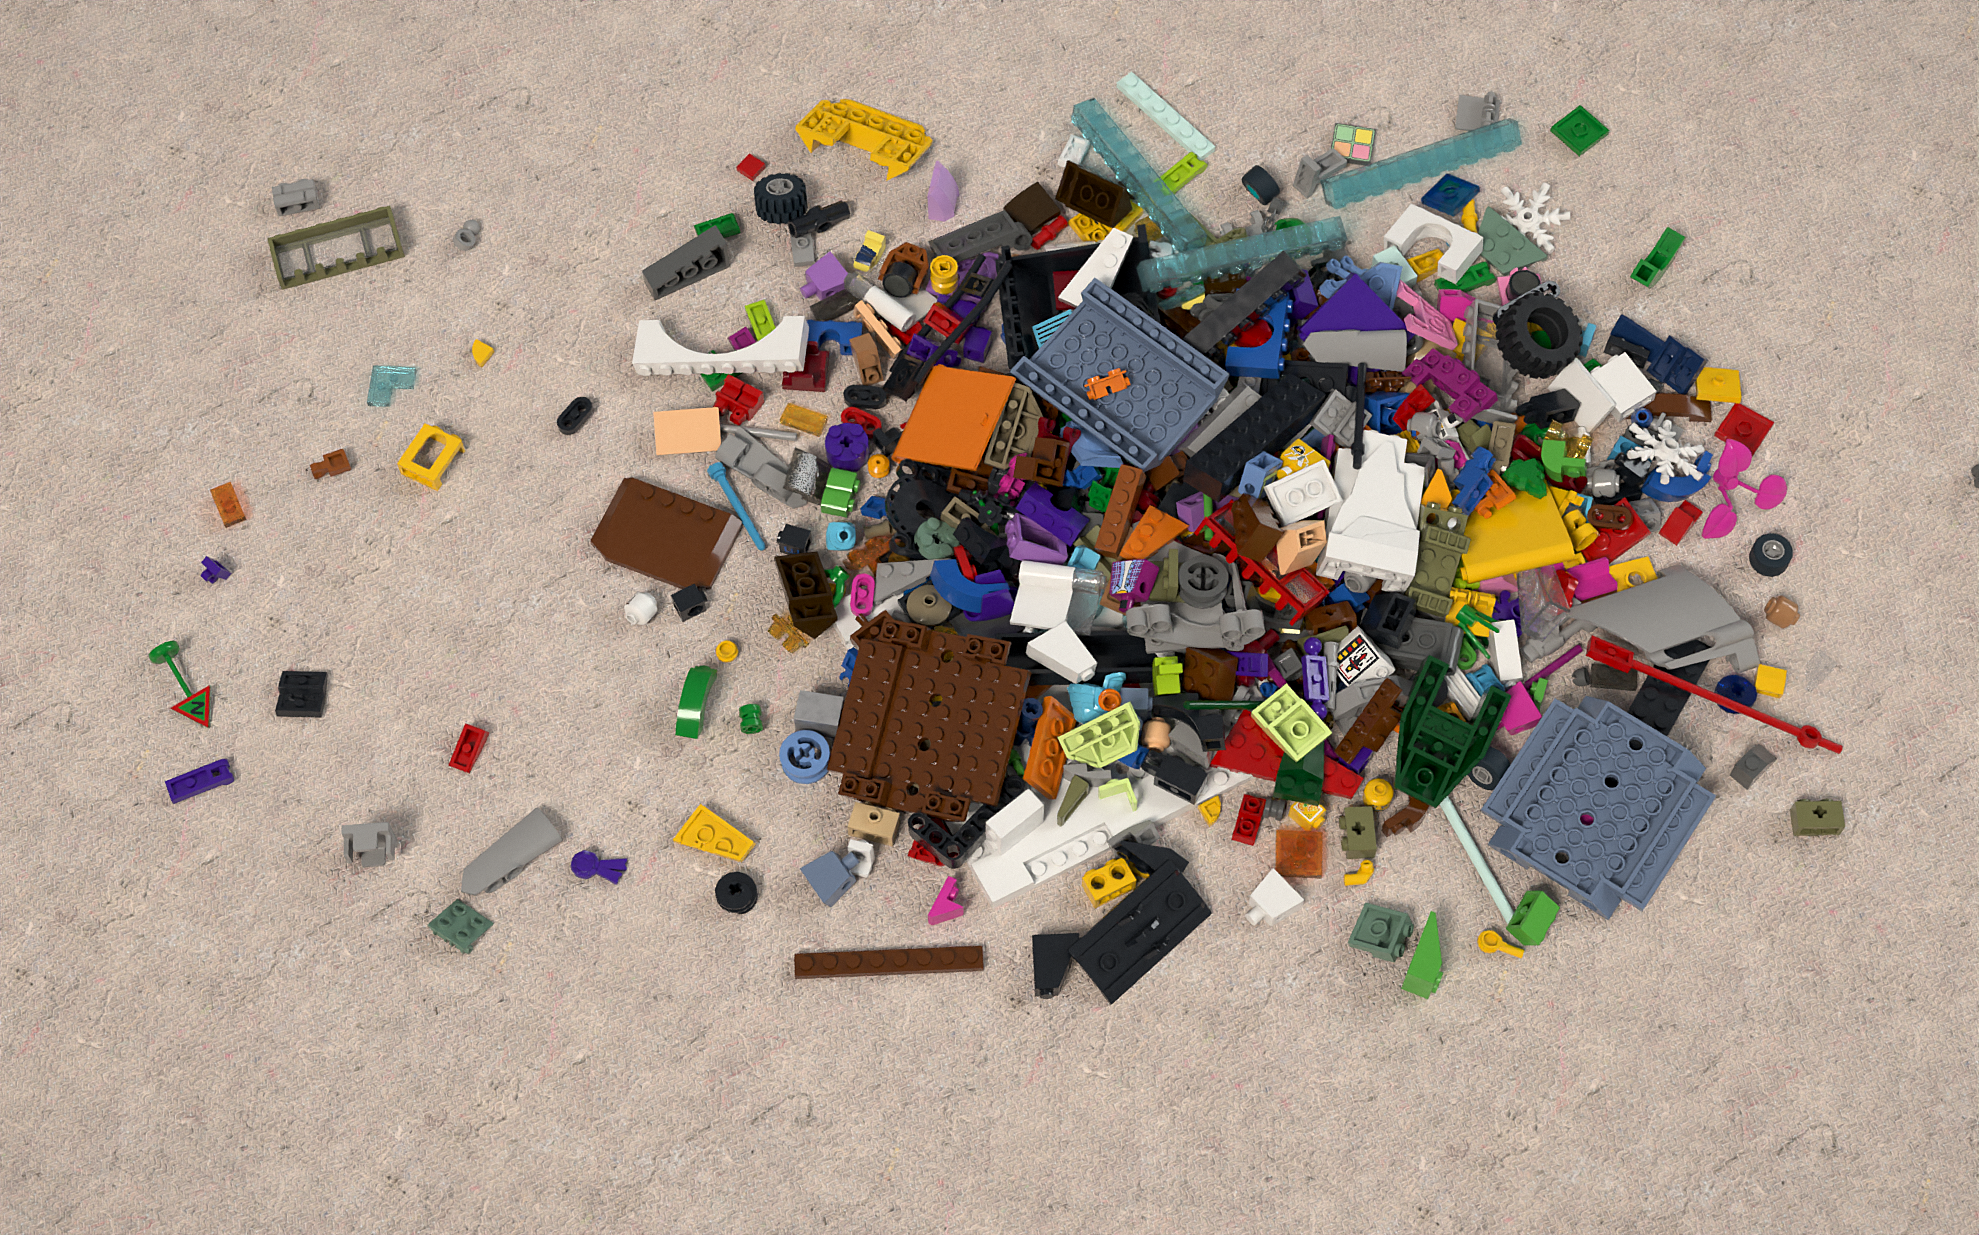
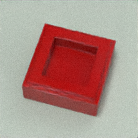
(750, 167)

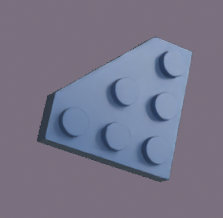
(1384, 281)

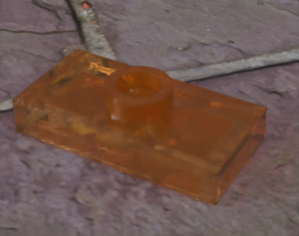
(228, 504)

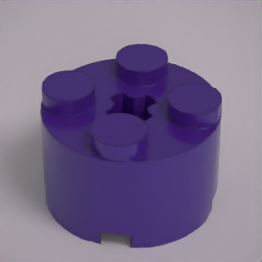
(847, 447)

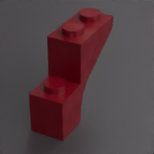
(1526, 449)

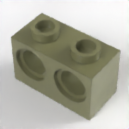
(1442, 517)

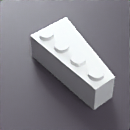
(1102, 264)

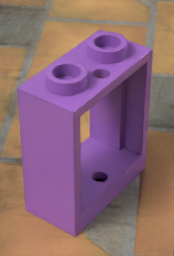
(1019, 549)

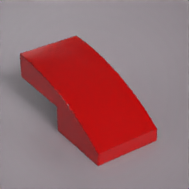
(1416, 401)

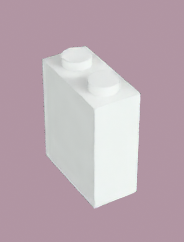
(1624, 385)
(1014, 822)

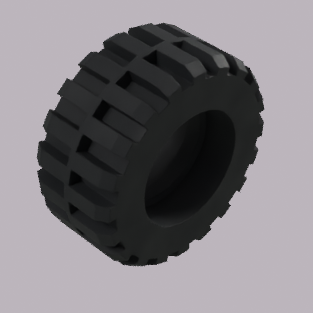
(1554, 319)

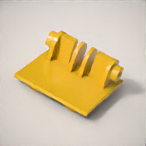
(1480, 601)

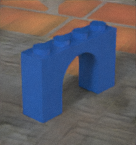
(1266, 359)

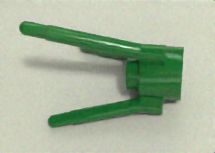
(1470, 616)

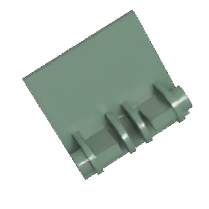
(460, 926)

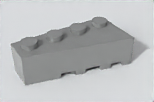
(1228, 410)

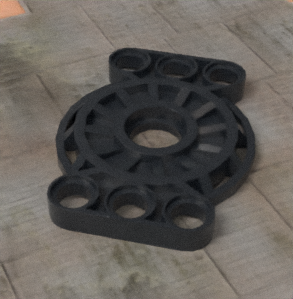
(912, 491)

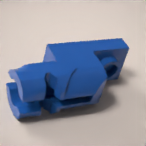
(1473, 480)

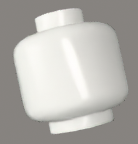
(640, 608)

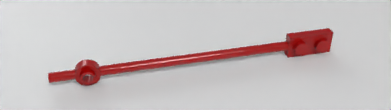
(1623, 660)

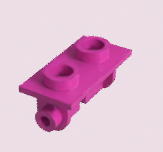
(1008, 483)

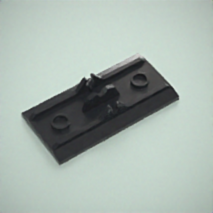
(1139, 931)

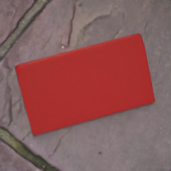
(944, 320)

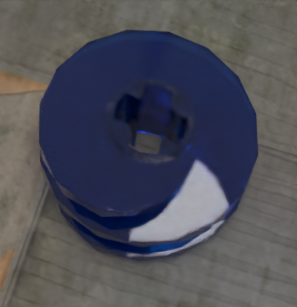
(1737, 689)

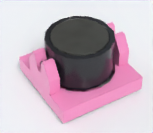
(1516, 284)

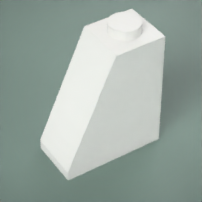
(1063, 653)
(1505, 654)

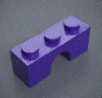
(1062, 524)

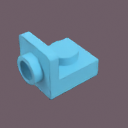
(1587, 339)

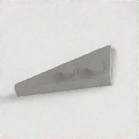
(900, 576)

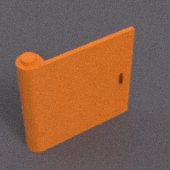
(954, 417)

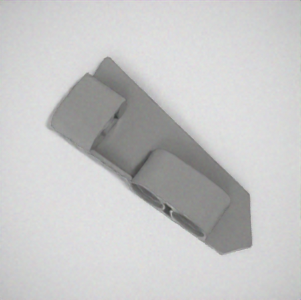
(758, 464)
(509, 854)

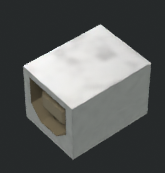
(818, 713)

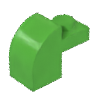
(1556, 463)

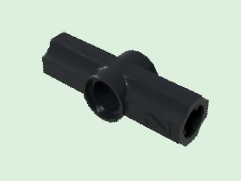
(818, 219)

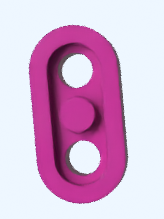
(862, 596)

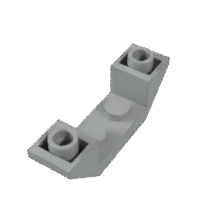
(1359, 695)

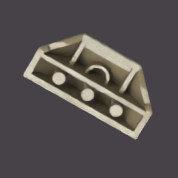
(1015, 428)

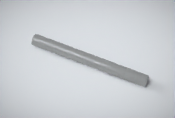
(759, 432)

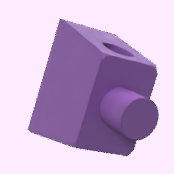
(824, 278)

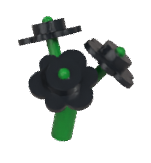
(990, 512)

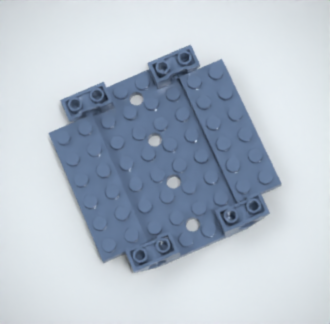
(1634, 826)

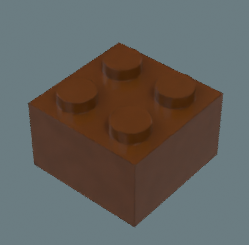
(1209, 673)

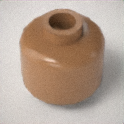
(1782, 611)

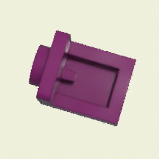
(741, 339)

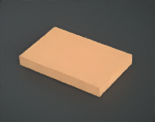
(687, 431)

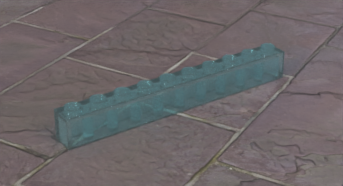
(1420, 163)
(1138, 176)
(1241, 254)

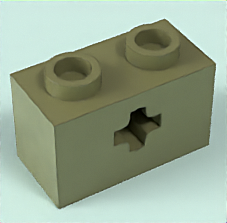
(1817, 817)
(1359, 820)

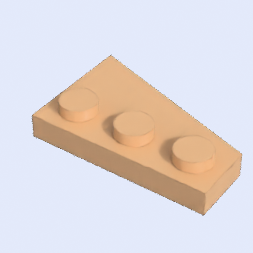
(871, 324)

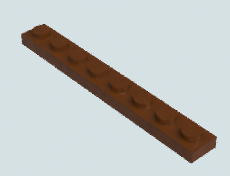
(888, 962)

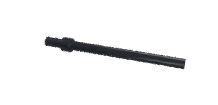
(1358, 447)

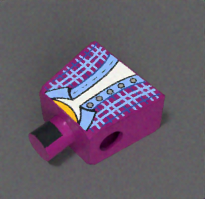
(1132, 582)

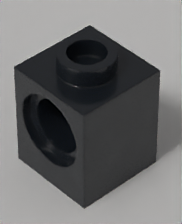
(1631, 470)
(689, 602)

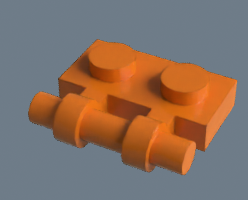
(1497, 496)

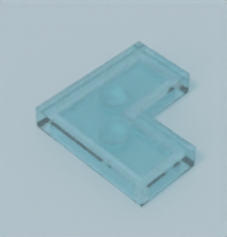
(1181, 296)
(385, 379)

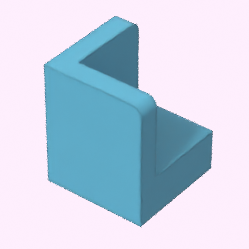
(1084, 558)

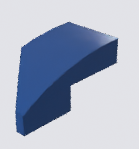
(1081, 477)

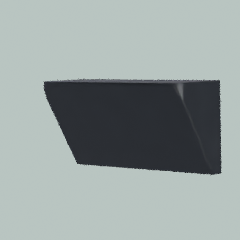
(1631, 493)

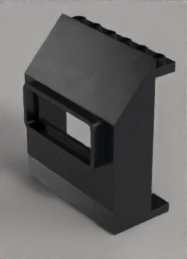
(1029, 293)

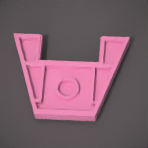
(1428, 321)

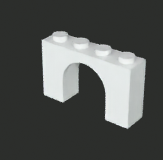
(1418, 224)

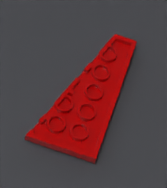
(1256, 754)

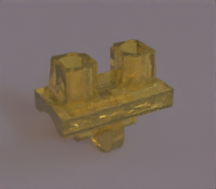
(781, 626)

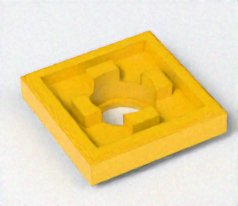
(1640, 566)

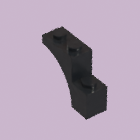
(985, 546)
(1208, 728)

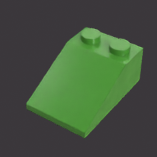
(1424, 969)

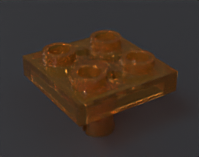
(867, 555)
(1298, 845)

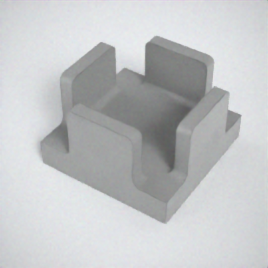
(372, 840)

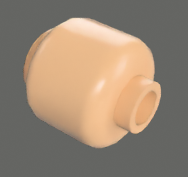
(1155, 734)

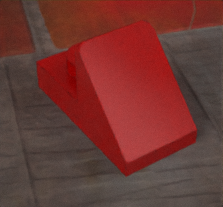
(1680, 522)

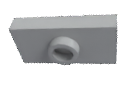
(802, 250)

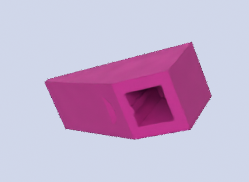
(1453, 303)

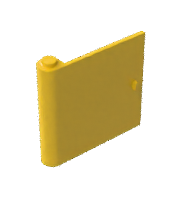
(1515, 538)

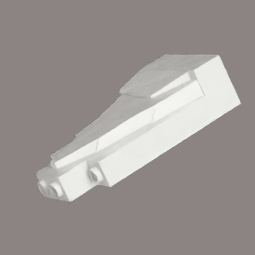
(1378, 519)

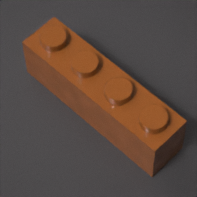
(1120, 511)

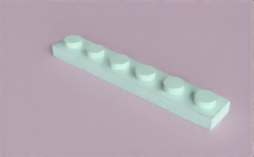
(1165, 116)

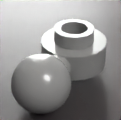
(465, 238)

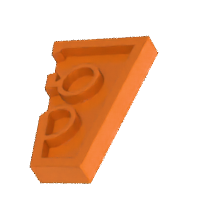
(1152, 534)

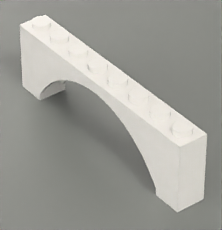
(777, 352)

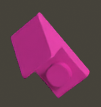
(943, 907)

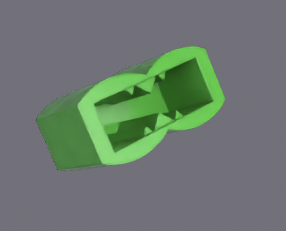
(839, 492)

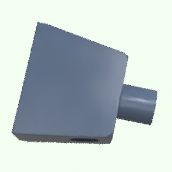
(831, 875)

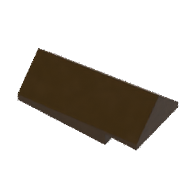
(1093, 195)
(806, 592)

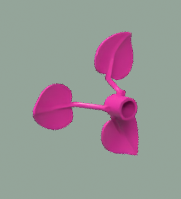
(1736, 459)

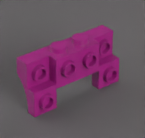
(1455, 380)

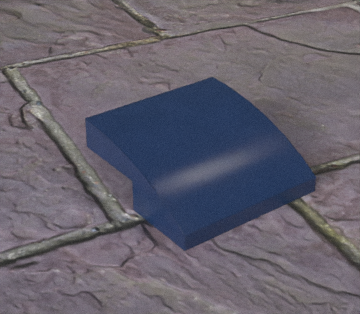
(1677, 365)

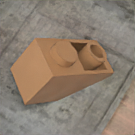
(866, 359)

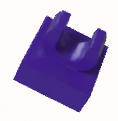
(214, 570)

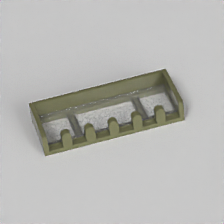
(335, 247)

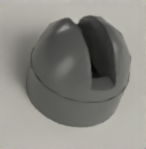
(1582, 677)

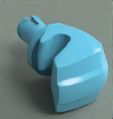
(840, 536)

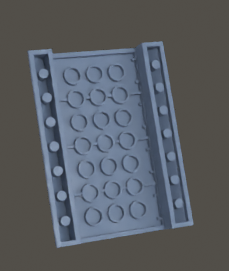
(1167, 377)

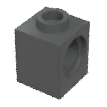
(1289, 665)

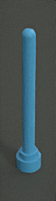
(718, 473)

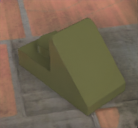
(1473, 436)

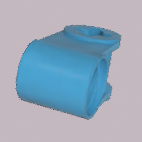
(1483, 679)

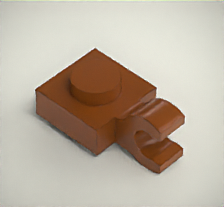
(334, 463)

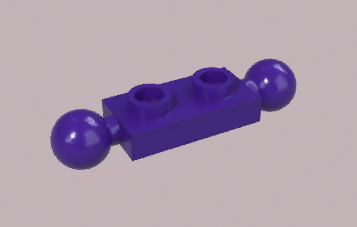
(1315, 677)

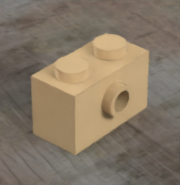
(874, 823)

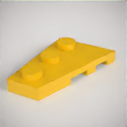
(713, 835)

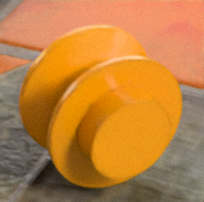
(878, 466)

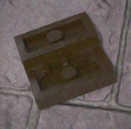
(1032, 208)

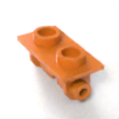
(1114, 380)

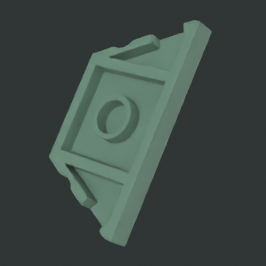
(1505, 246)

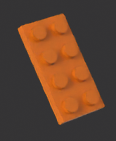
(1046, 754)

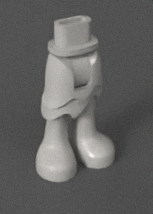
(1537, 649)

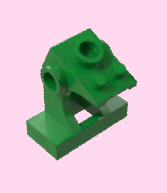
(1100, 493)

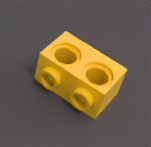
(1112, 887)

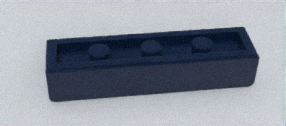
(1637, 335)

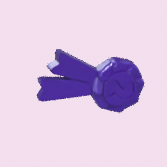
(586, 865)

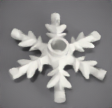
(1533, 223)
(1665, 451)

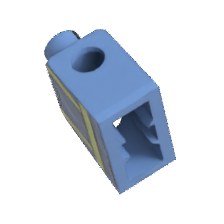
(1259, 473)

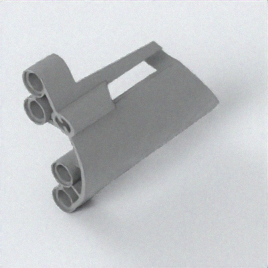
(1670, 613)
(1196, 627)

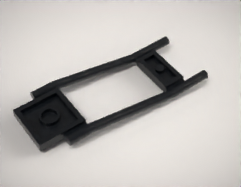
(909, 371)

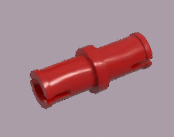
(1049, 232)

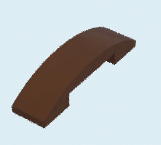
(1679, 406)

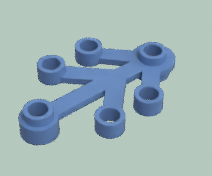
(1333, 266)

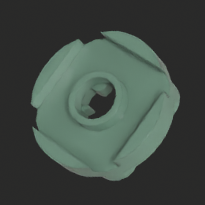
(927, 545)

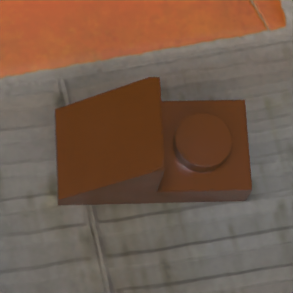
(1168, 471)

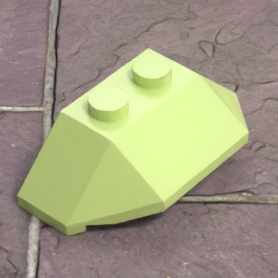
(1103, 738)

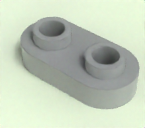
(1232, 716)

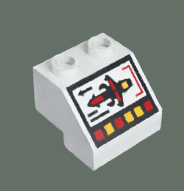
(1361, 659)

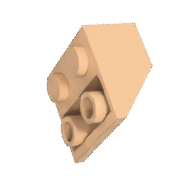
(1300, 545)

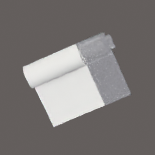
(898, 311)
(1057, 594)

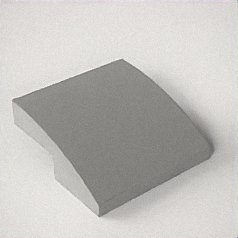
(1338, 419)

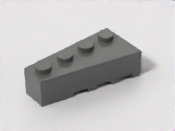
(688, 264)

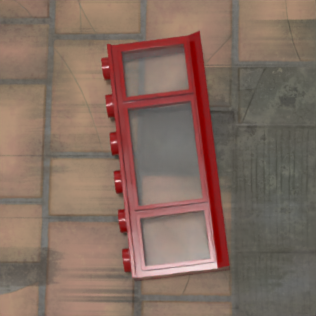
(1296, 588)

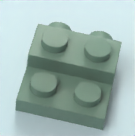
(1381, 932)

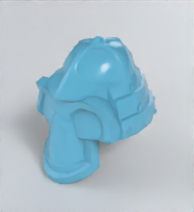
(1085, 697)

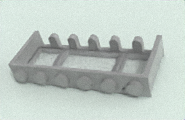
(1484, 357)

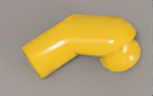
(1361, 876)

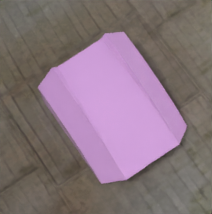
(942, 194)

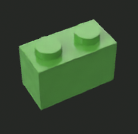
(1532, 918)

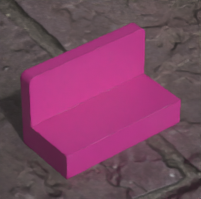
(1593, 579)

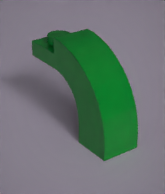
(1655, 265)
(693, 701)

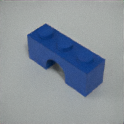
(837, 331)

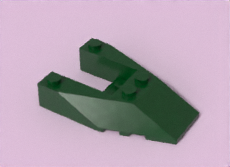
(1437, 747)

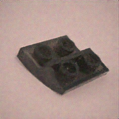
(807, 476)

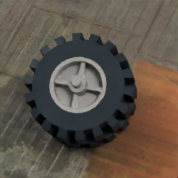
(780, 198)

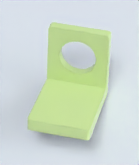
(1116, 787)

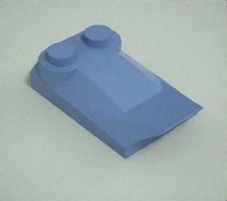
(1092, 451)

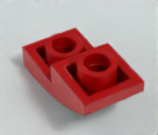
(1248, 819)

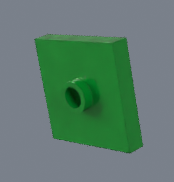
(1579, 130)

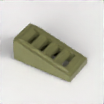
(1073, 798)

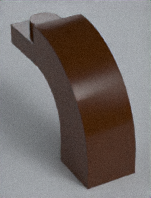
(1410, 817)

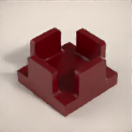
(814, 374)

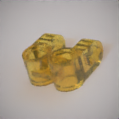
(1576, 446)

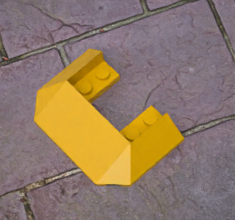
(888, 137)

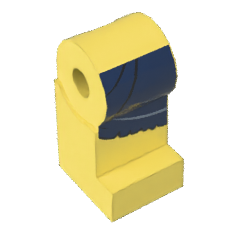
(870, 251)

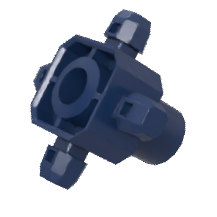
(1030, 713)

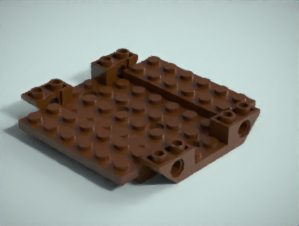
(892, 713)

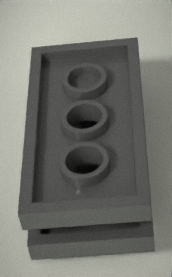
(1424, 639)

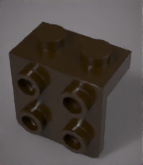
(1225, 284)

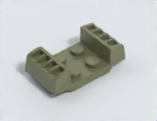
(1436, 568)

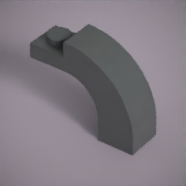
(1273, 618)

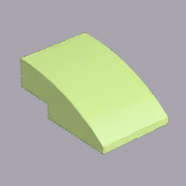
(1290, 723)

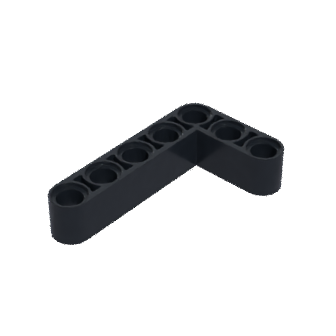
(971, 827)

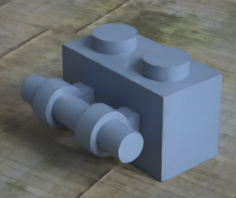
(1140, 701)

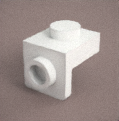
(865, 854)

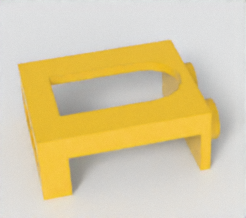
(431, 476)

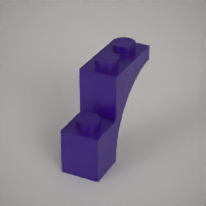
(978, 338)

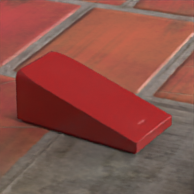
(468, 748)

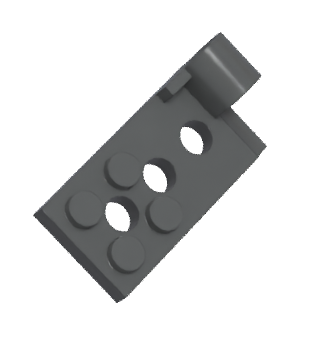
(982, 236)

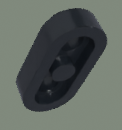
(864, 396)
(573, 416)

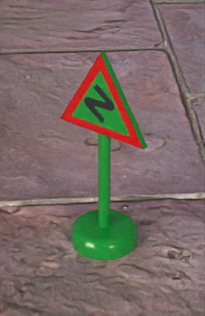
(194, 706)

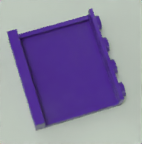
(1353, 308)

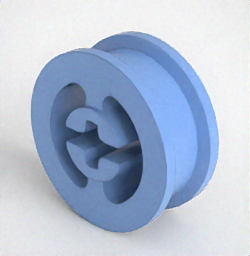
(799, 745)

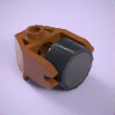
(904, 270)

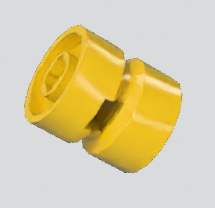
(944, 274)
(1580, 532)

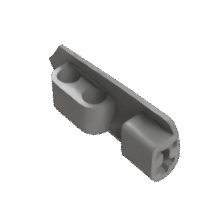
(1375, 348)

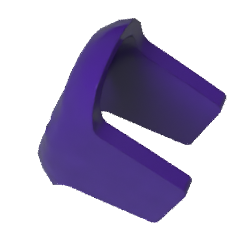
(993, 604)

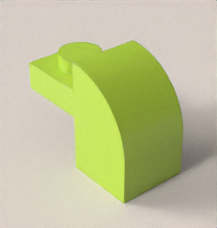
(1166, 675)

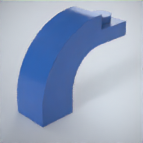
(1678, 487)
(959, 590)

